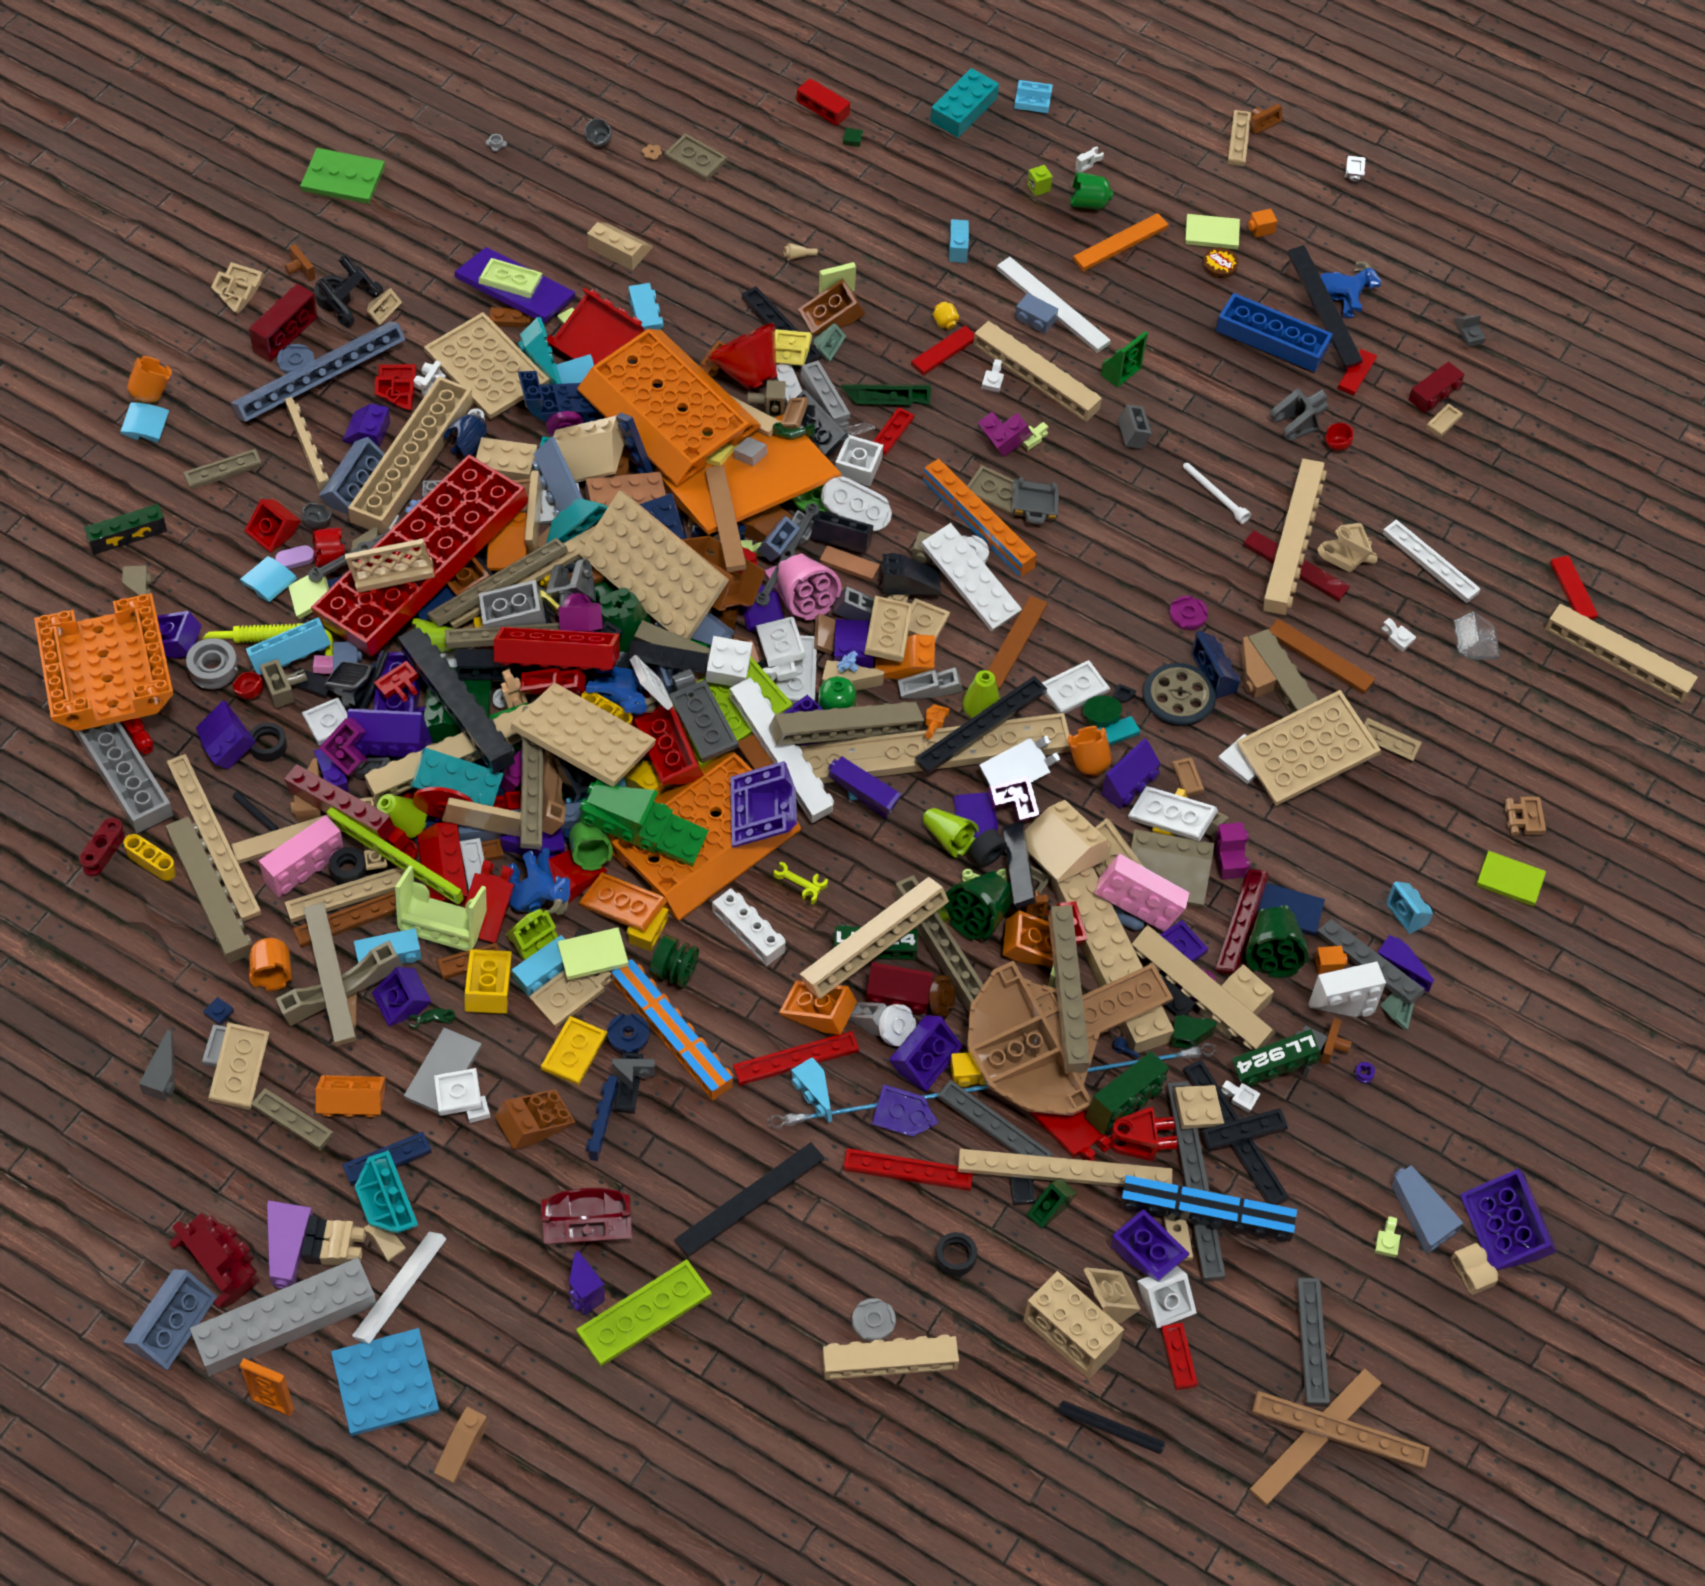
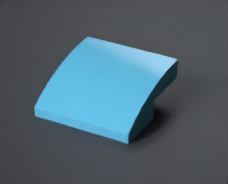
(1033, 96)
(575, 370)
(144, 421)
(268, 578)

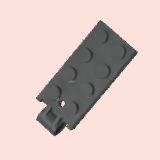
(701, 716)

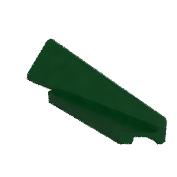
(888, 393)

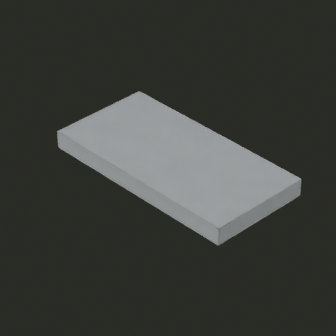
(449, 1054)

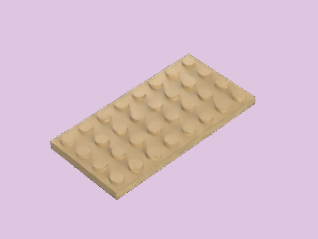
(654, 565)

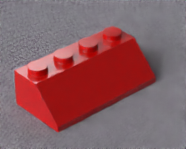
(672, 751)
(442, 854)

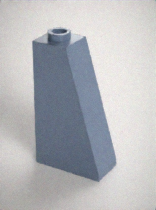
(708, 628)
(1425, 1209)

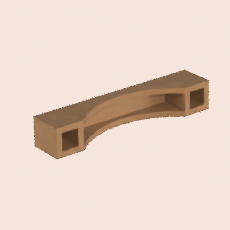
(552, 805)

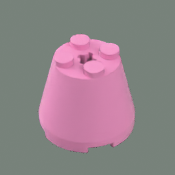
(808, 586)

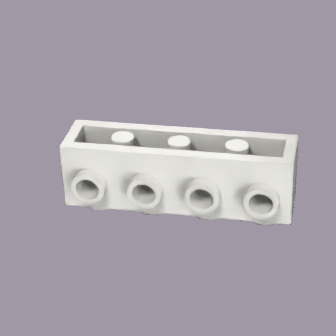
(749, 926)

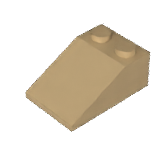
(1248, 990)
(1112, 1293)

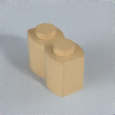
(1474, 1269)

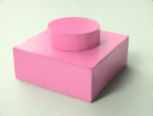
(323, 664)

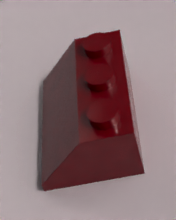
(899, 986)

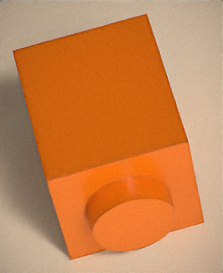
(1262, 223)
(1330, 959)

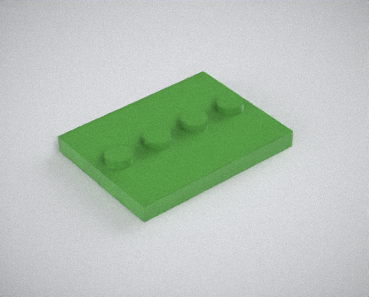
(342, 175)

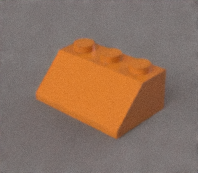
(350, 1095)

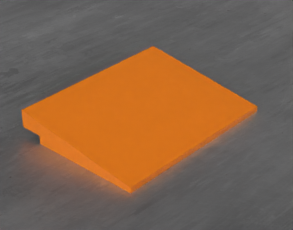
(782, 474)

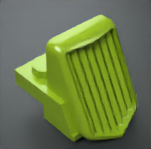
(532, 933)

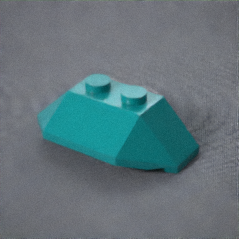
(576, 519)
(384, 1195)

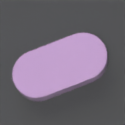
(295, 556)

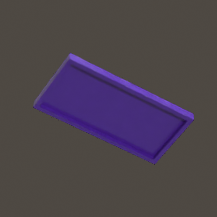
(545, 301)

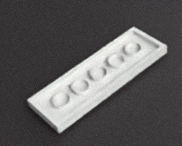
(971, 577)

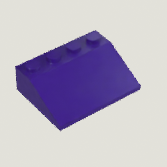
(1508, 1221)

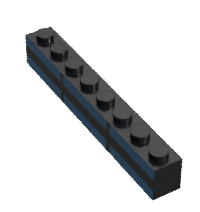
(1208, 1208)

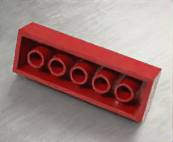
(556, 648)

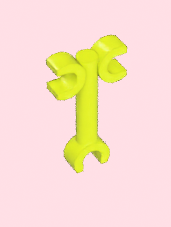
(810, 888)

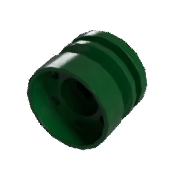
(670, 959)

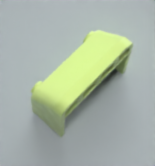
(437, 919)

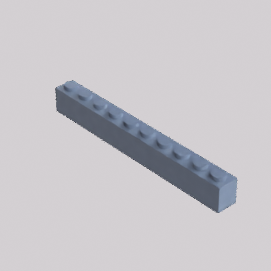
(317, 371)

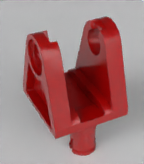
(1142, 1135)

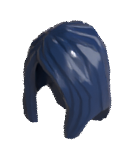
(470, 431)

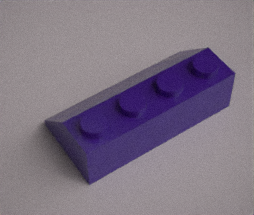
(393, 703)
(391, 732)

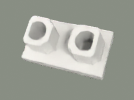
(432, 372)

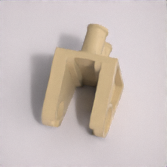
(1349, 550)

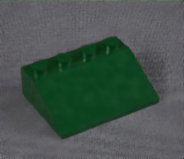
(440, 722)

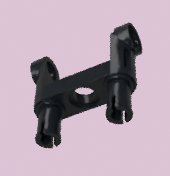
(335, 296)

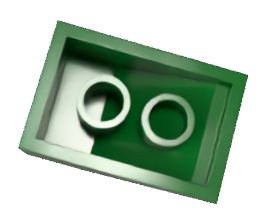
(1125, 361)

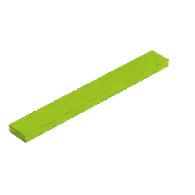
(395, 855)

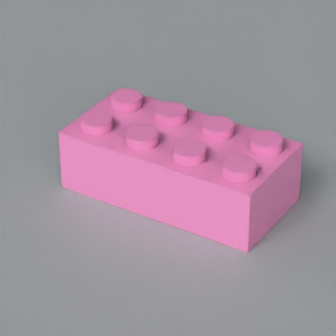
(300, 856)
(1142, 893)

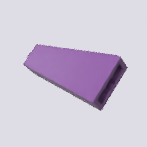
(286, 1240)

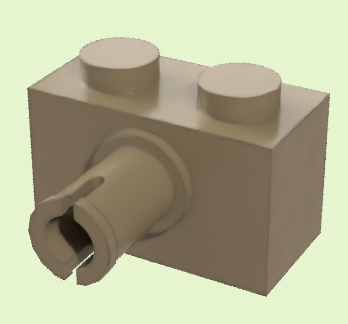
(772, 399)
(279, 683)

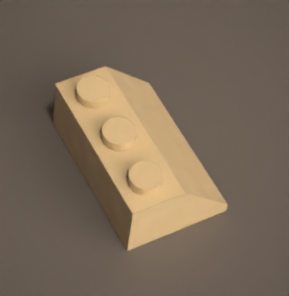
(617, 245)

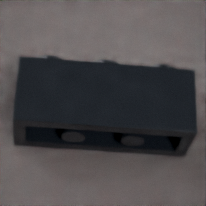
(842, 532)

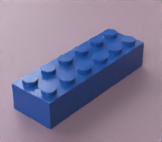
(1274, 332)

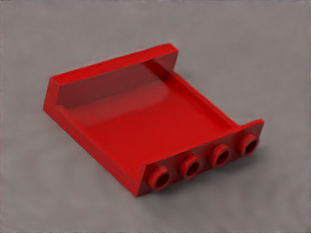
(595, 329)

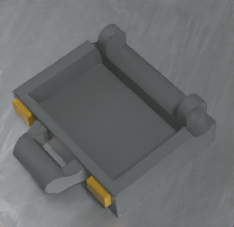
(1034, 501)

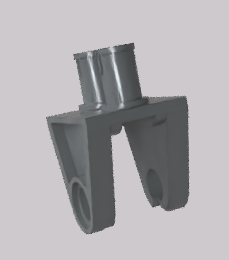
(1297, 404)
(581, 582)

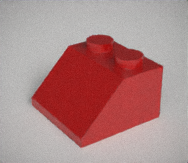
(271, 524)

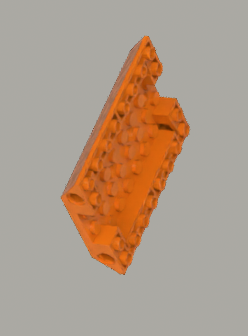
(670, 437)
(79, 676)
(717, 861)

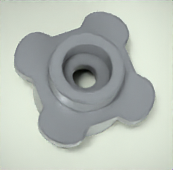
(496, 142)

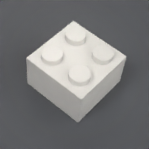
(859, 460)
(728, 661)

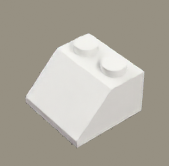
(1167, 1299)

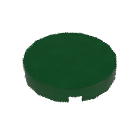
(1102, 710)

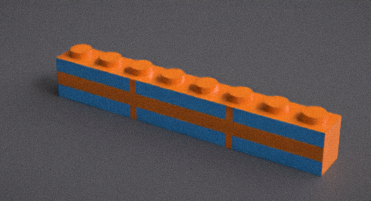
(979, 517)
(673, 1030)

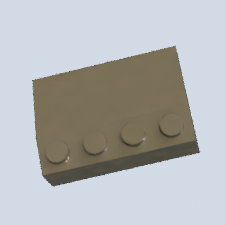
(1176, 860)

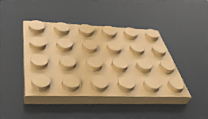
(486, 362)
(583, 734)
(1308, 747)

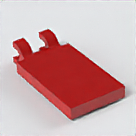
(498, 897)
(1074, 1133)

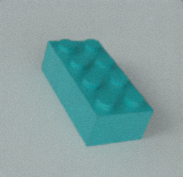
(964, 102)
(446, 771)

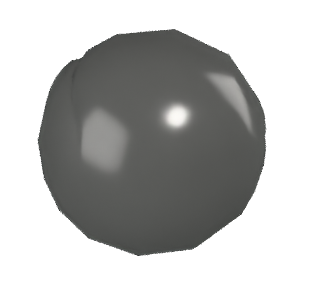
(598, 132)
(315, 515)

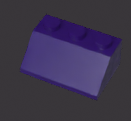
(1131, 775)
(926, 1052)

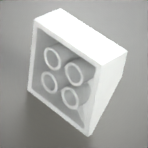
(1349, 990)

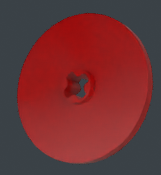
(434, 800)

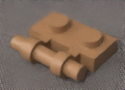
(1531, 815)

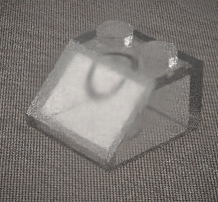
(1476, 637)

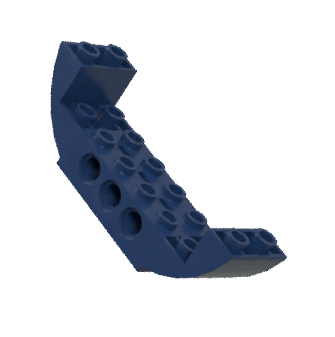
(550, 399)

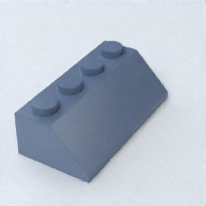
(351, 474)
(555, 476)
(168, 1318)

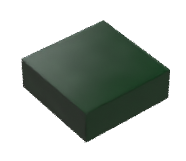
(853, 137)

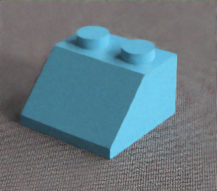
(1408, 907)

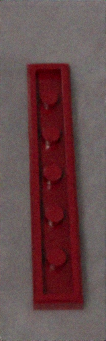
(1309, 573)
(1242, 921)

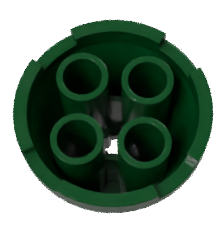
(625, 612)
(979, 905)
(1277, 943)

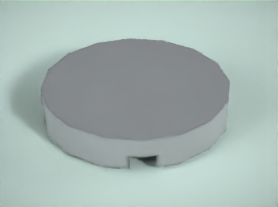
(873, 1320)

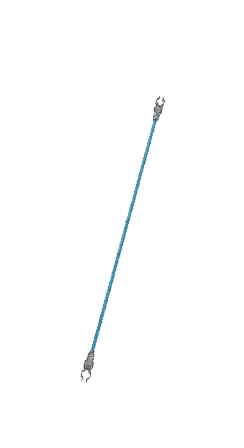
(792, 1119)

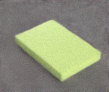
(1212, 231)
(510, 278)
(592, 953)

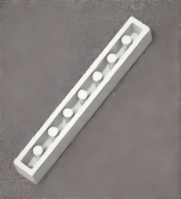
(758, 716)

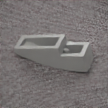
(930, 684)

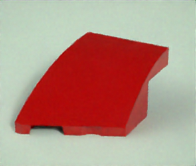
(396, 384)

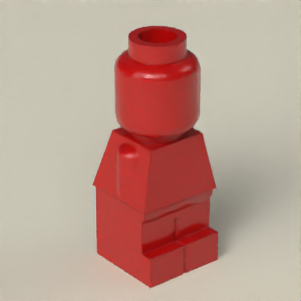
(140, 738)

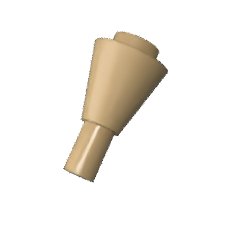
(794, 251)

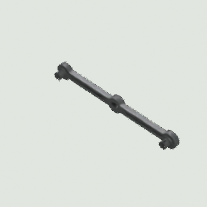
(811, 510)
(316, 574)

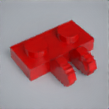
(396, 680)

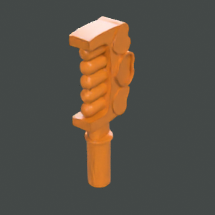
(935, 718)

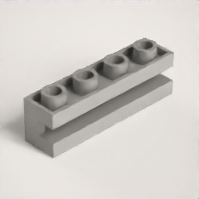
(824, 393)

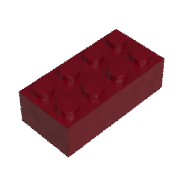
(283, 322)

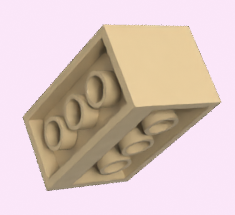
(1073, 1325)

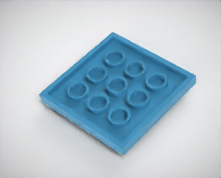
(385, 1382)

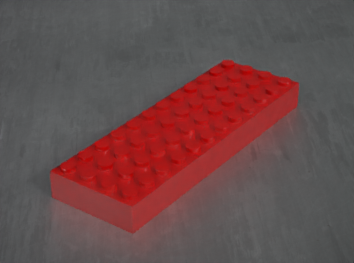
(454, 524)

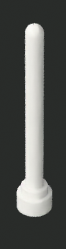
(1241, 514)

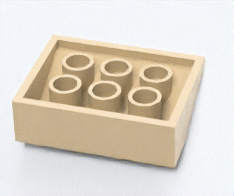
(591, 448)
(1065, 842)

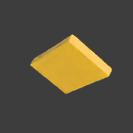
(574, 1050)

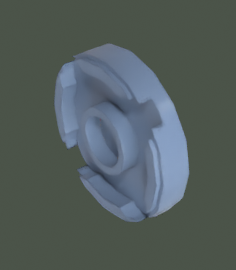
(294, 357)

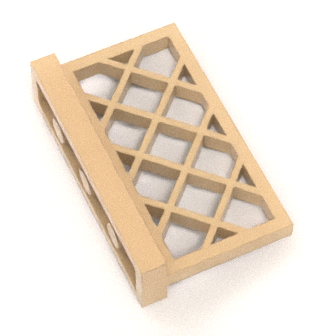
(390, 573)

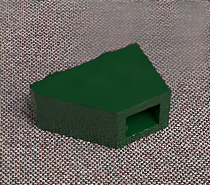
(1191, 1031)

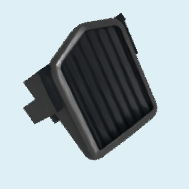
(350, 682)

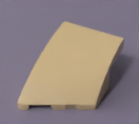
(237, 285)

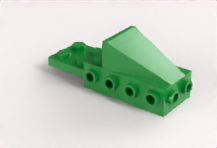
(641, 821)

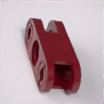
(109, 835)

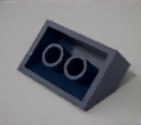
(1213, 662)

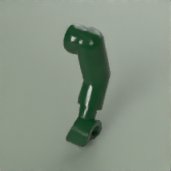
(788, 433)
(435, 1014)

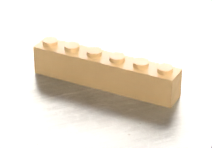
(890, 1357)

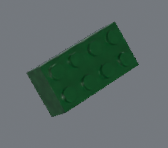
(1127, 1092)

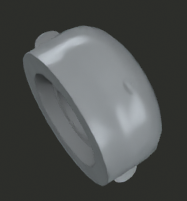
(212, 652)

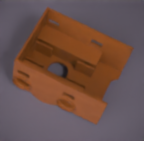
(741, 587)

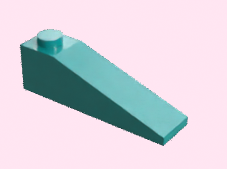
(536, 348)

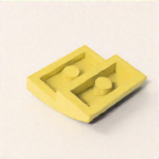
(792, 347)

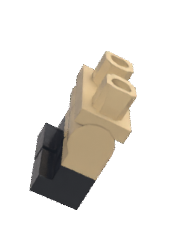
(331, 1242)

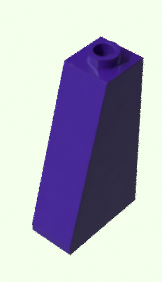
(864, 786)

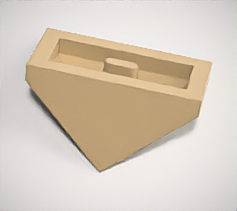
(383, 306)
(385, 1242)

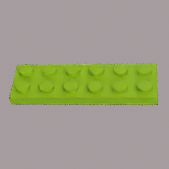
(643, 1313)

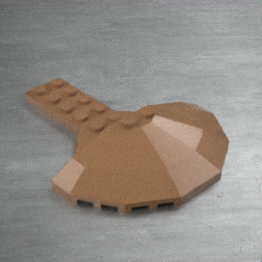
(1019, 1038)

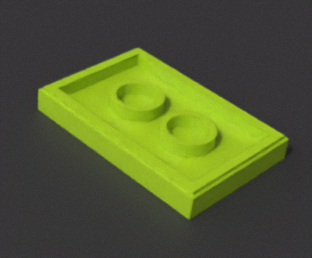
(1511, 878)

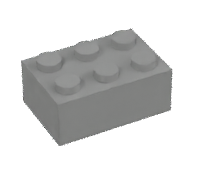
(512, 605)

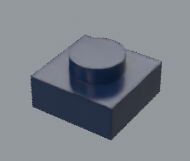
(218, 1011)

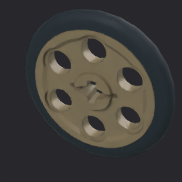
(1194, 676)

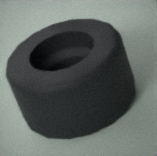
(987, 847)
(347, 856)

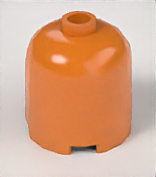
(148, 380)
(1090, 750)
(270, 964)

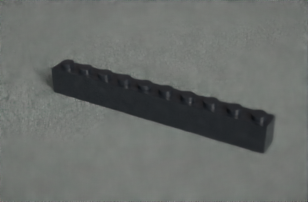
(480, 665)
(456, 700)

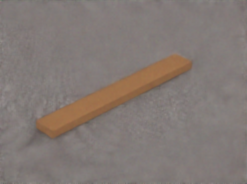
(725, 519)
(1340, 1430)
(1309, 1444)

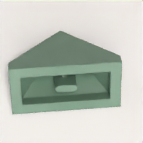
(829, 341)
(1398, 1010)

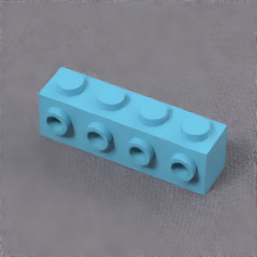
(290, 645)

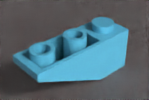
(811, 1081)

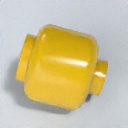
(945, 315)

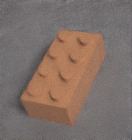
(639, 487)

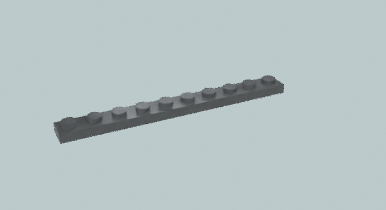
(1195, 1177)

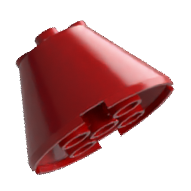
(749, 357)

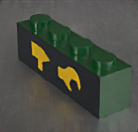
(125, 529)

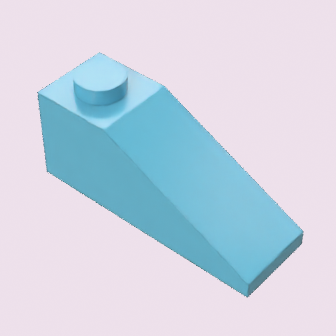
(959, 241)

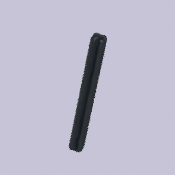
(1112, 1427)

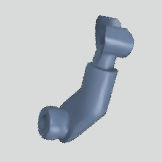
(1127, 920)

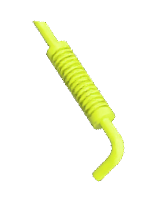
(260, 634)

